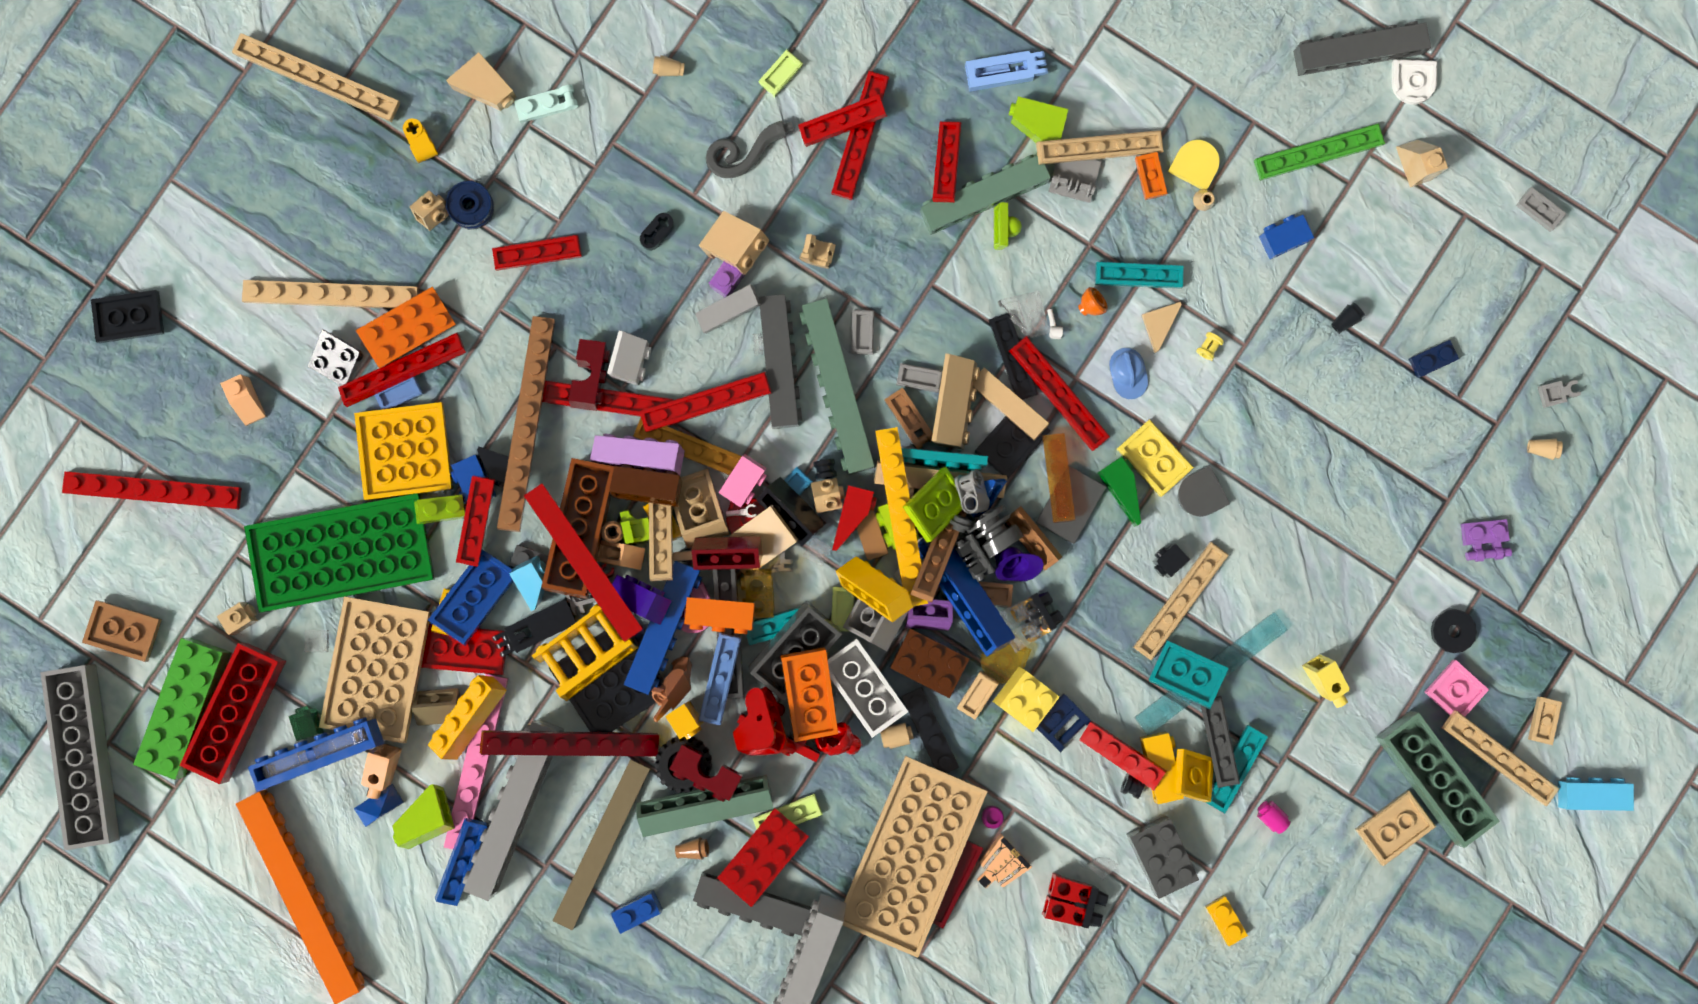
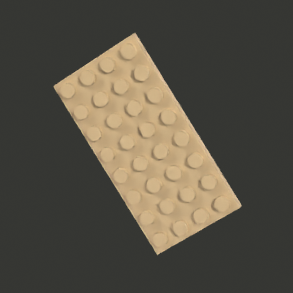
(912, 856)

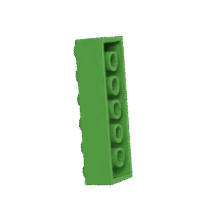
(181, 706)

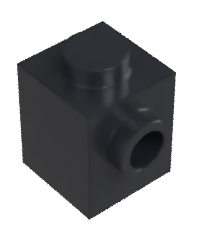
(1169, 560)

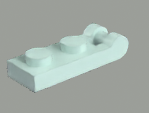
(545, 104)

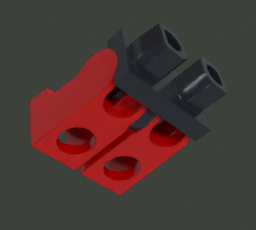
(1081, 905)

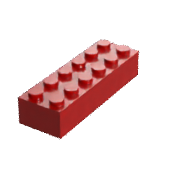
(232, 713)

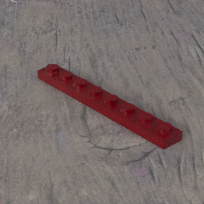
(568, 743)

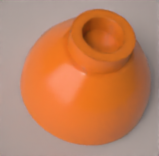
(1092, 303)

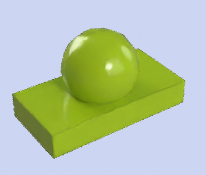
(1004, 226)

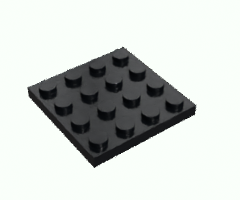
(606, 701)

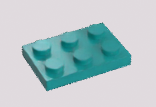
(1188, 674)

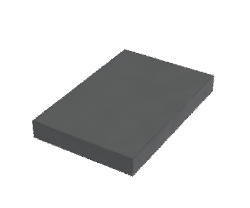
(1085, 496)

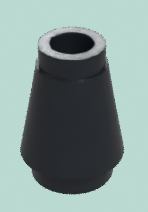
(1348, 317)

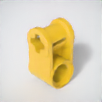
(420, 143)

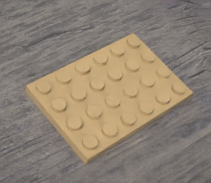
(375, 667)

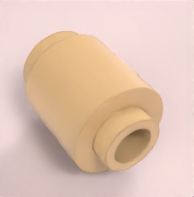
(896, 736)

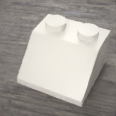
(629, 358)

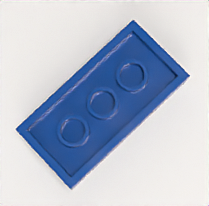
(472, 598)

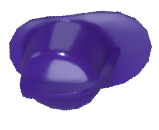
(1016, 565)

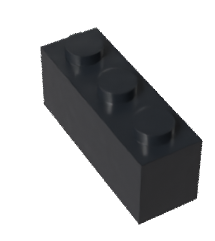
(793, 509)

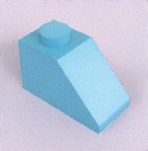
(528, 579)

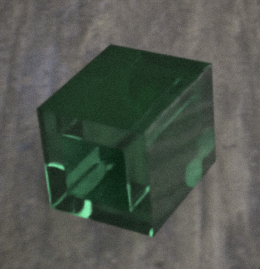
(305, 723)

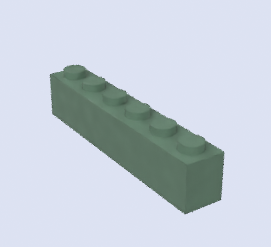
(985, 194)
(701, 807)

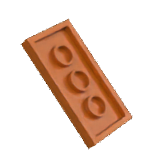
(405, 327)
(809, 694)

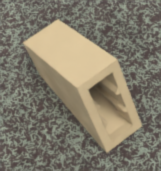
(482, 83)
(1421, 161)

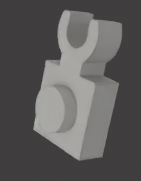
(1556, 394)

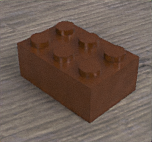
(929, 663)

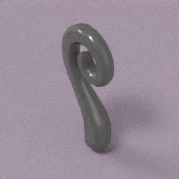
(768, 135)

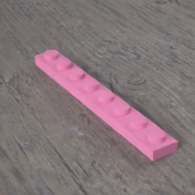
(473, 774)

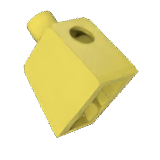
(1327, 679)

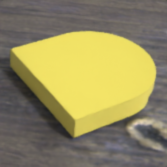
(1196, 163)

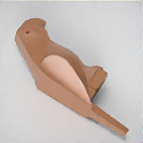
(673, 688)

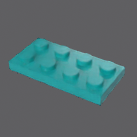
(950, 460)

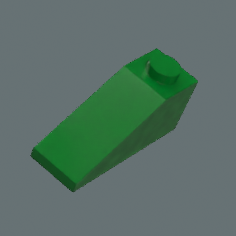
(1122, 485)

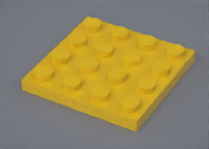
(403, 451)

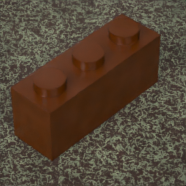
(646, 485)

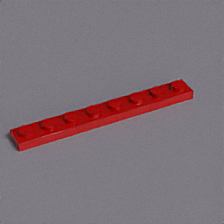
(151, 490)

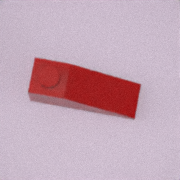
(854, 511)

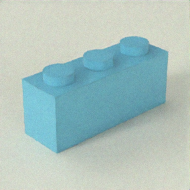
(1596, 794)

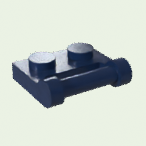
(1057, 717)

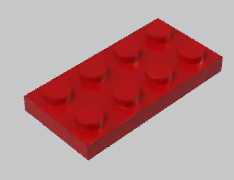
(763, 857)

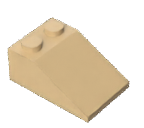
(699, 509)

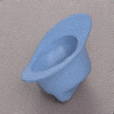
(1128, 373)

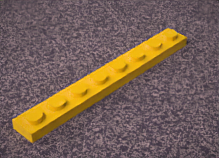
(897, 496)

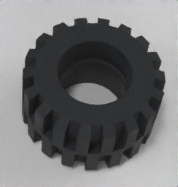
(663, 763)

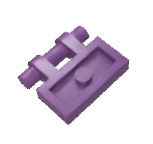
(1486, 532)

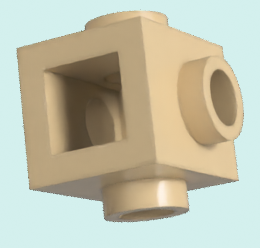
(429, 210)
(827, 495)

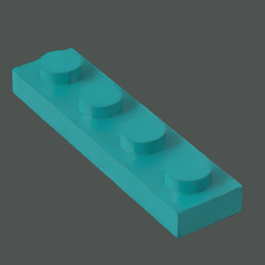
(1139, 275)
(1245, 754)

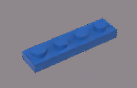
(460, 862)

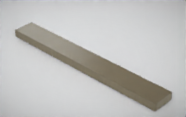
(601, 844)

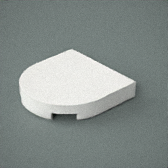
(1414, 80)

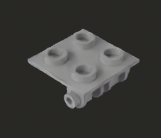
(1075, 179)

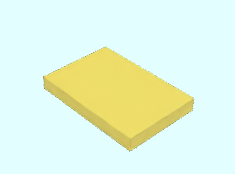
(1155, 458)

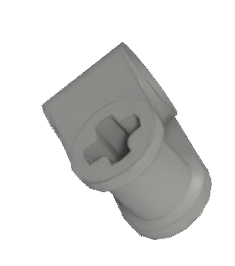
(971, 491)

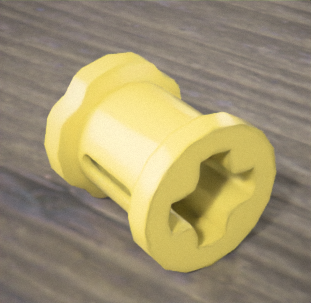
(1212, 339)

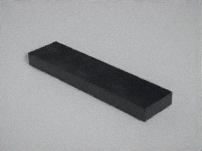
(1007, 338)

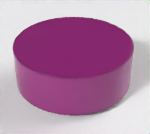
(992, 817)

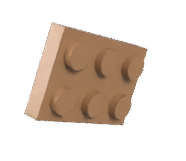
(121, 631)

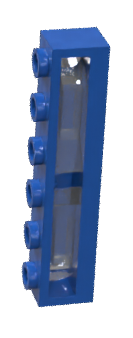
(315, 755)

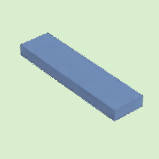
(720, 679)

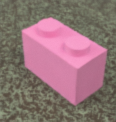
(743, 480)

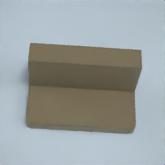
(434, 705)

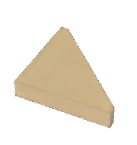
(1159, 322)

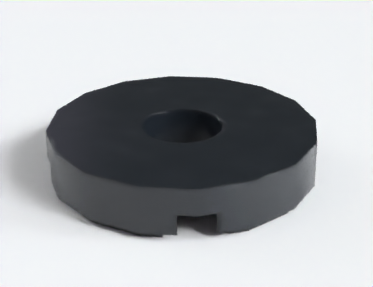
(1466, 631)

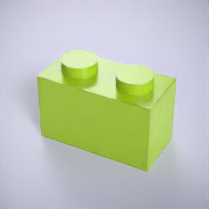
(439, 509)

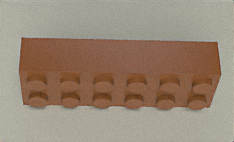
(586, 508)

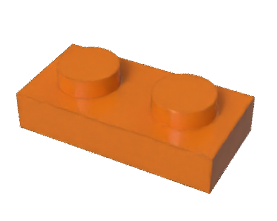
(1151, 176)

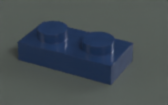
(1433, 359)

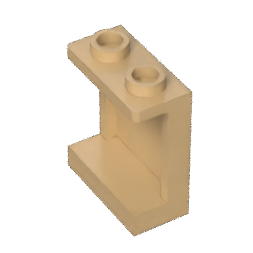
(734, 242)

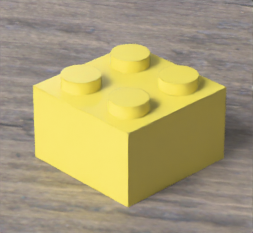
(1026, 699)

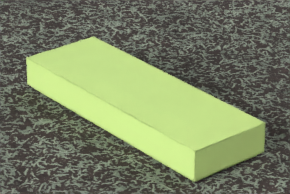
(796, 811)

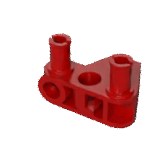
(756, 732)

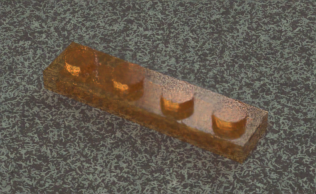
(1058, 478)

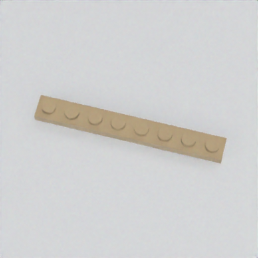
(316, 77)
(326, 294)

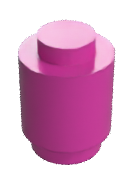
(1273, 817)

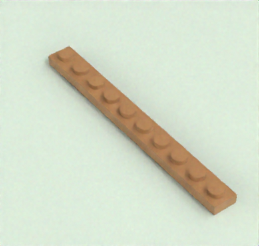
(526, 424)

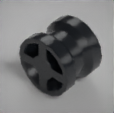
(825, 469)
(1132, 786)

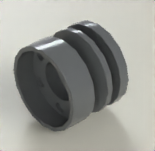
(994, 532)

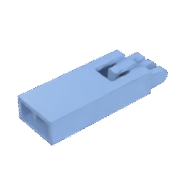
(995, 70)

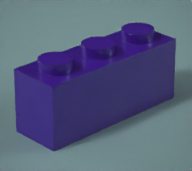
(640, 599)

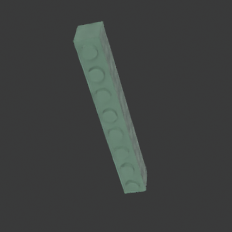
(837, 386)

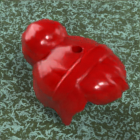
(839, 743)

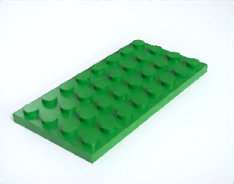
(338, 553)

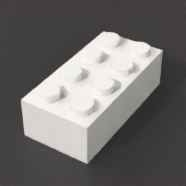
(865, 688)

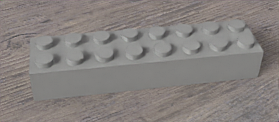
(80, 756)
(508, 820)

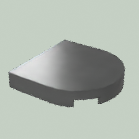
(1201, 493)

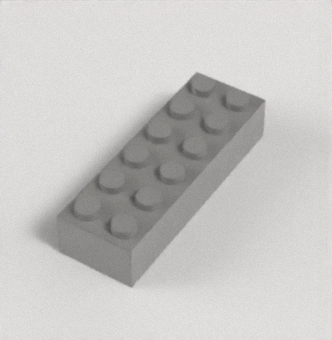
(812, 951)

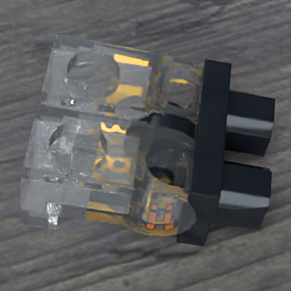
(1036, 618)

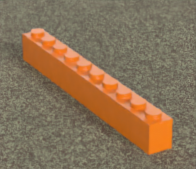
(301, 896)

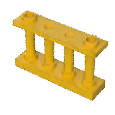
(586, 673)

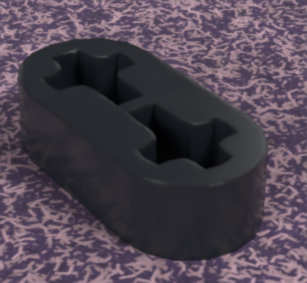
(653, 228)

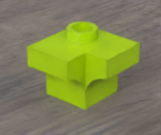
(634, 529)

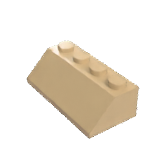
(955, 401)

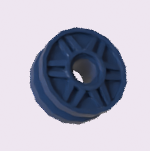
(458, 198)

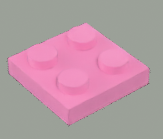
(1456, 689)

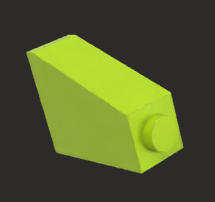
(1038, 119)
(424, 819)

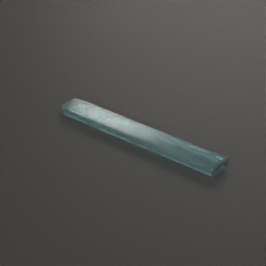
(1231, 657)

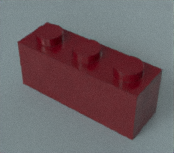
(727, 553)

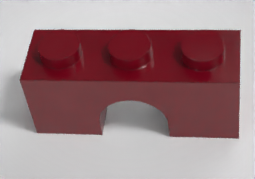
(588, 393)
(688, 766)

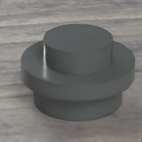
(961, 523)

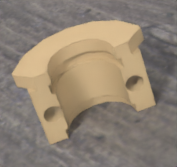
(817, 252)

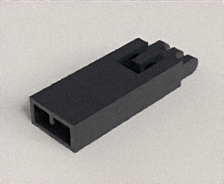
(541, 624)

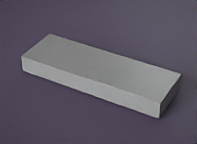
(728, 309)

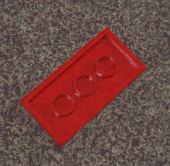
(477, 656)

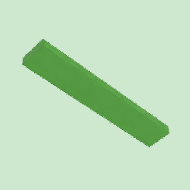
(1319, 152)

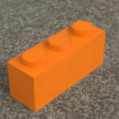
(719, 615)

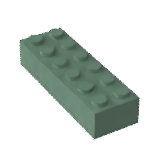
(1437, 779)

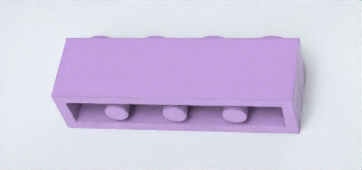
(638, 453)

